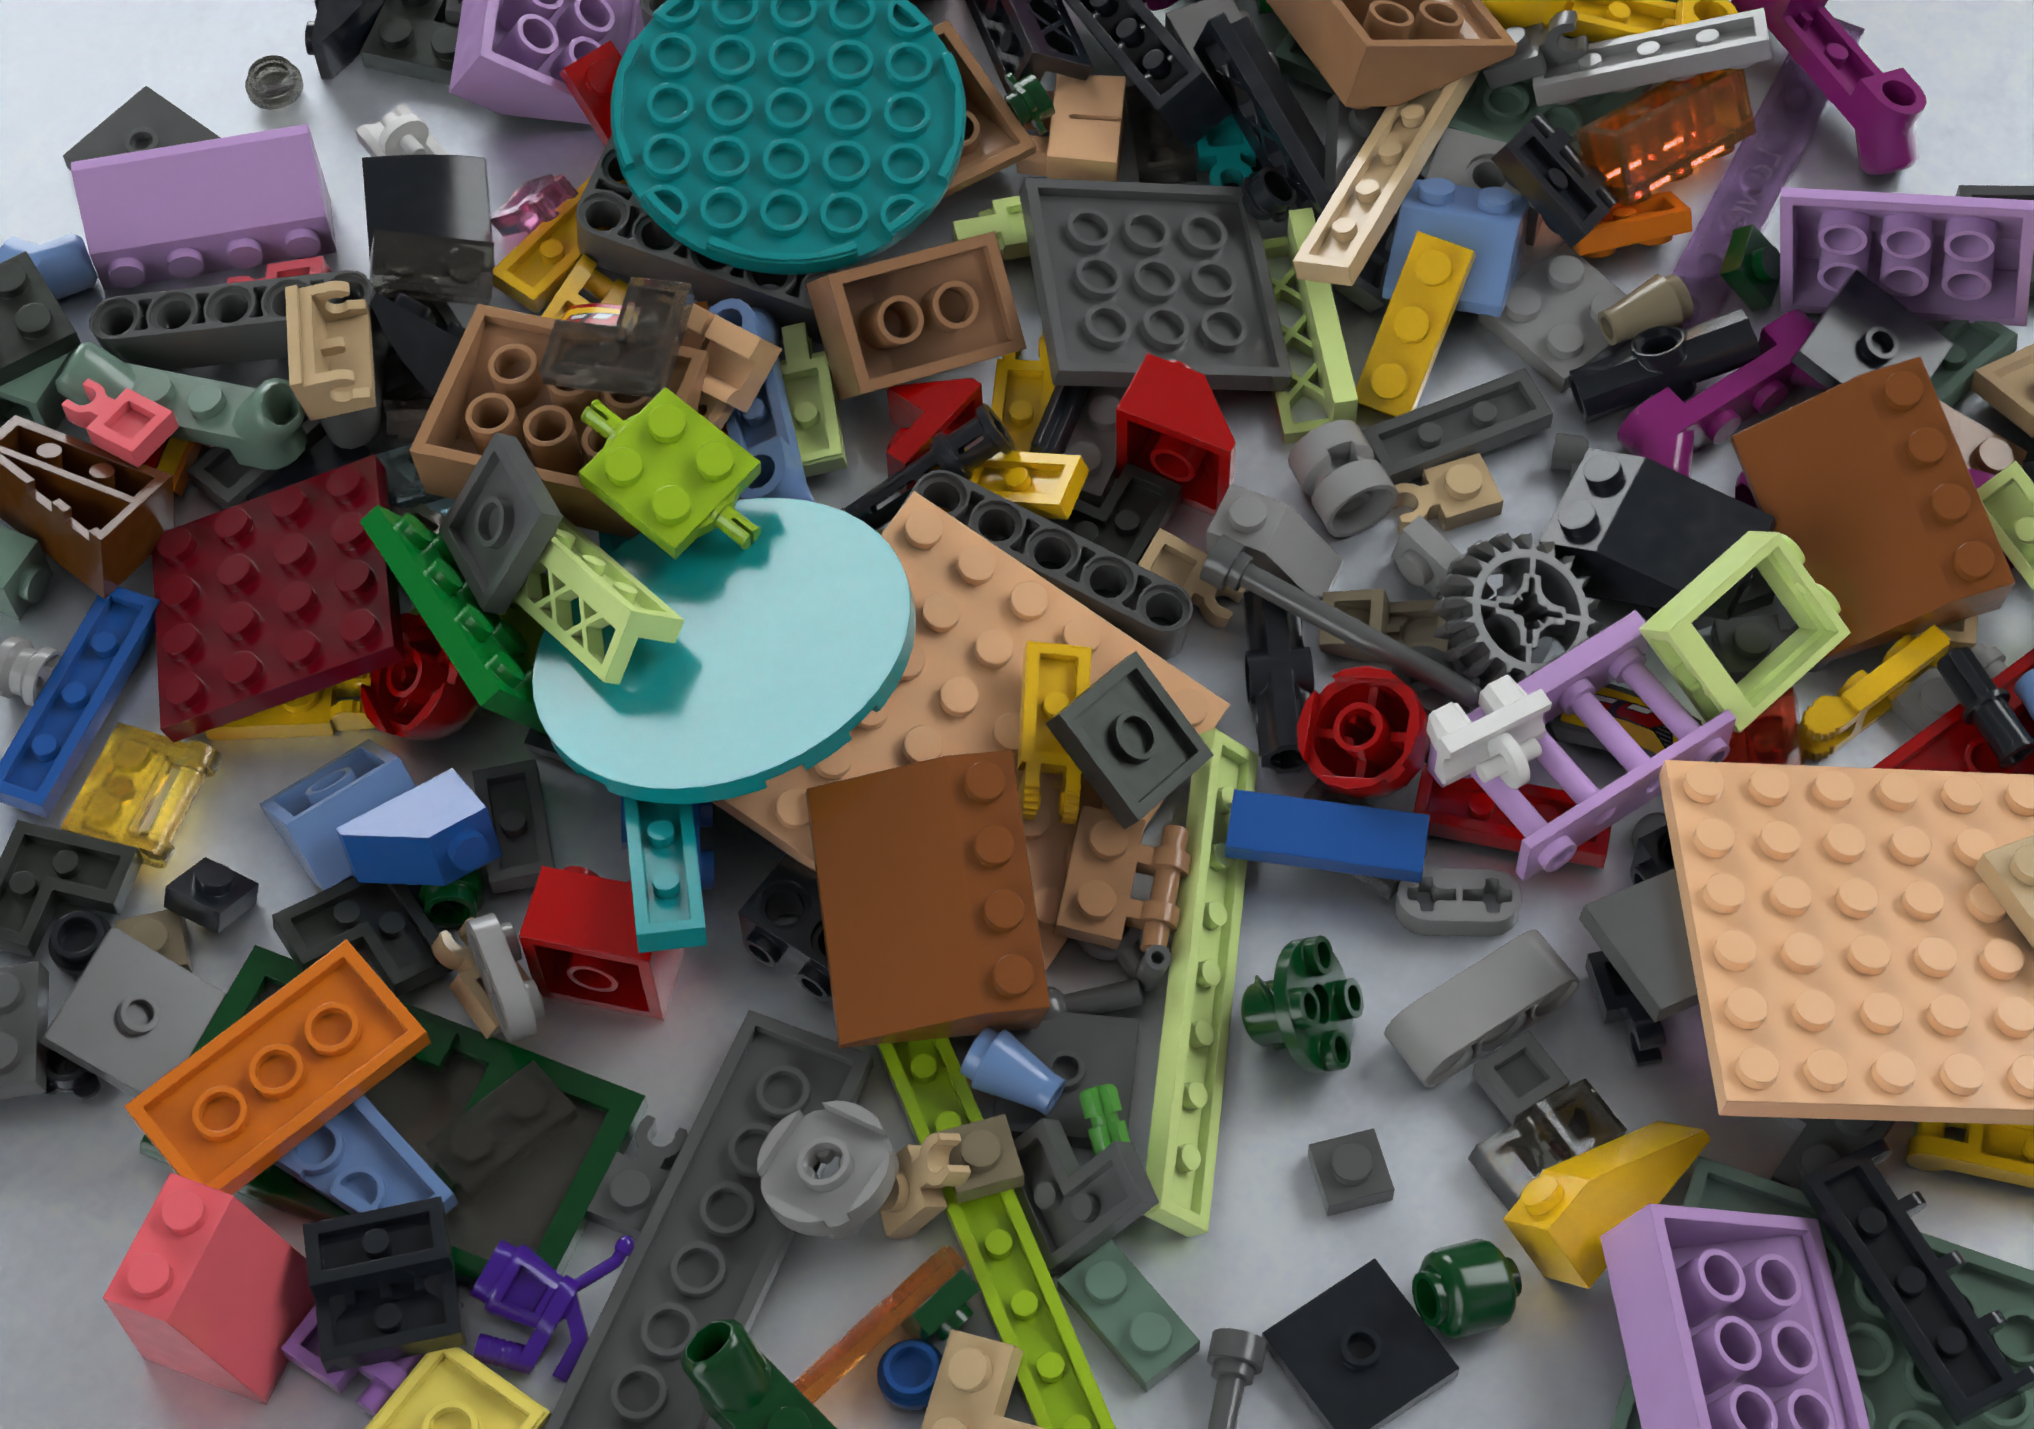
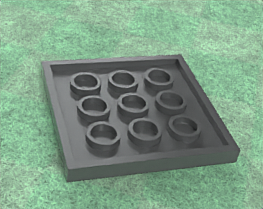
(1155, 275)

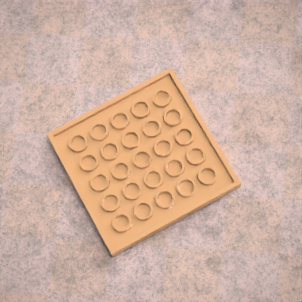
(966, 690)
(1852, 942)

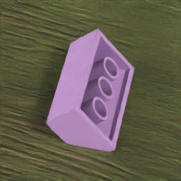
(204, 207)

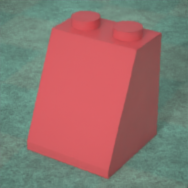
(211, 1290)

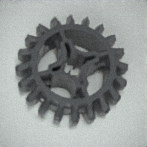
(1535, 601)

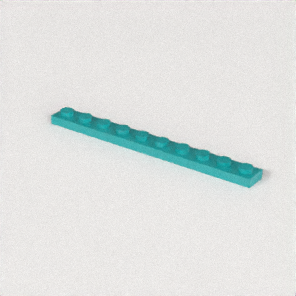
(662, 863)

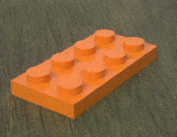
(279, 1073)

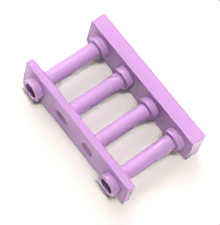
(1571, 686)

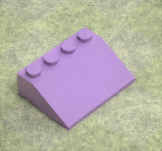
(515, 49)
(1925, 251)
(1731, 1321)

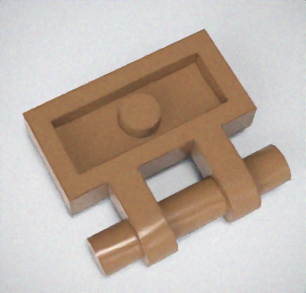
(1101, 877)

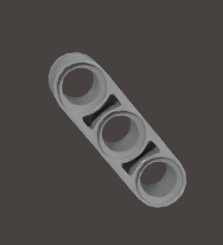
(1481, 1008)

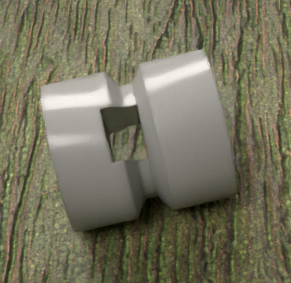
(1342, 478)

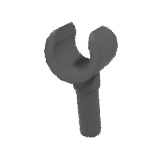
(1568, 452)

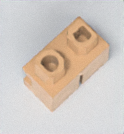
(1083, 132)
(735, 365)

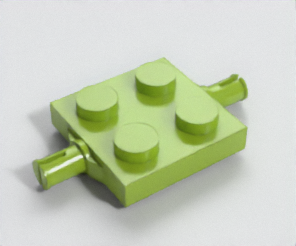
(670, 473)

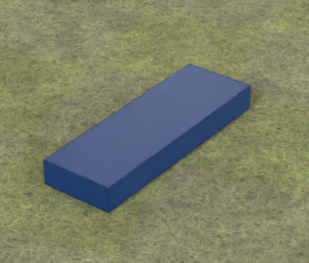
(1327, 836)

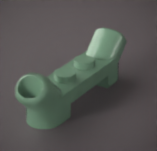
(254, 423)

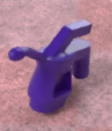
(533, 1293)

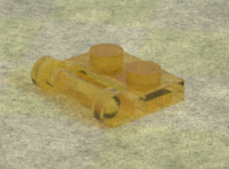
(127, 783)

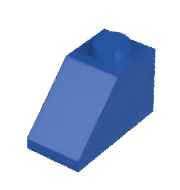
(422, 835)

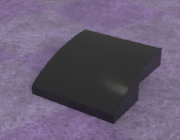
(428, 196)
(383, 1284)

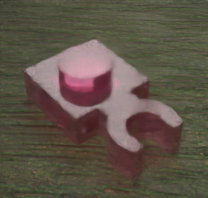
(533, 204)

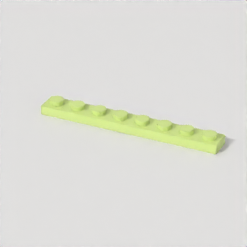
(1199, 996)

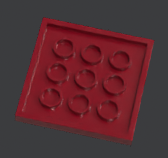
(273, 600)

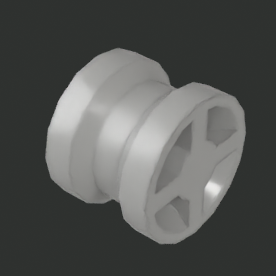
(25, 668)

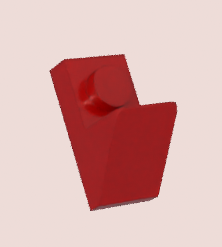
(924, 412)

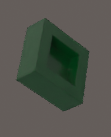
(1752, 267)
(943, 1309)

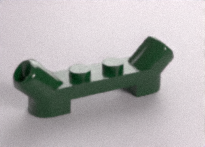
(742, 1385)

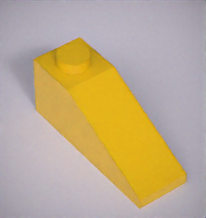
(1593, 1192)

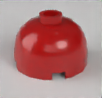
(423, 693)
(1364, 733)

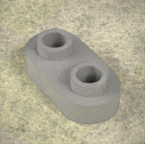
(495, 952)

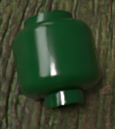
(1466, 1288)

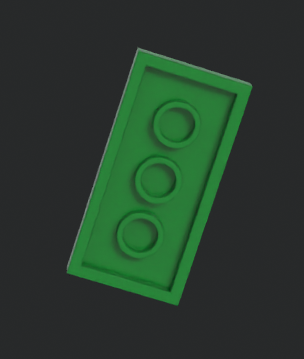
(477, 642)

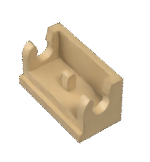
(329, 350)

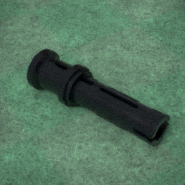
(948, 453)

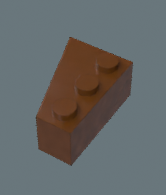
(82, 503)

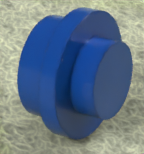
(908, 1373)

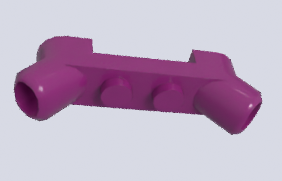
(1874, 102)
(1673, 430)

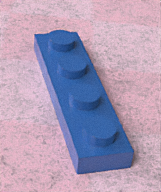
(76, 701)

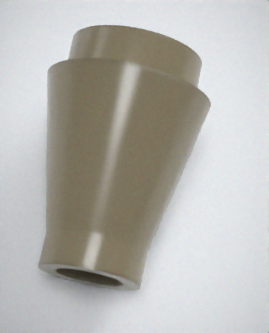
(1652, 304)

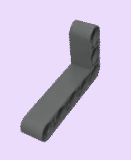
(628, 252)
(230, 327)
(1083, 563)

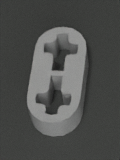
(1459, 902)

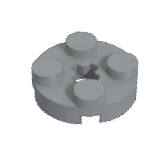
(843, 1200)

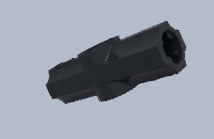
(1661, 360)
(1277, 680)

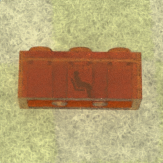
(1668, 132)

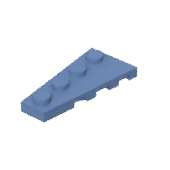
(363, 1163)

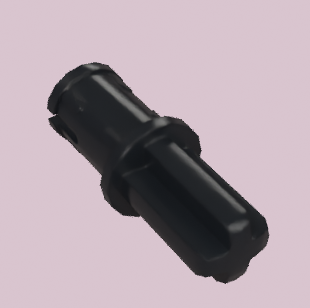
(1986, 706)

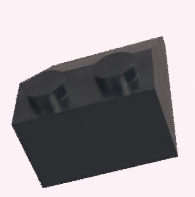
(1647, 530)

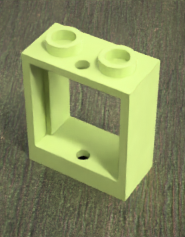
(1694, 663)

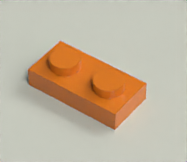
(1643, 223)

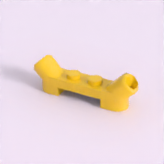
(1608, 18)

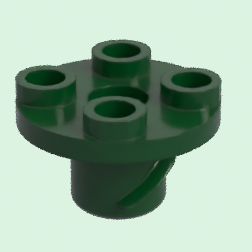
(1305, 1006)

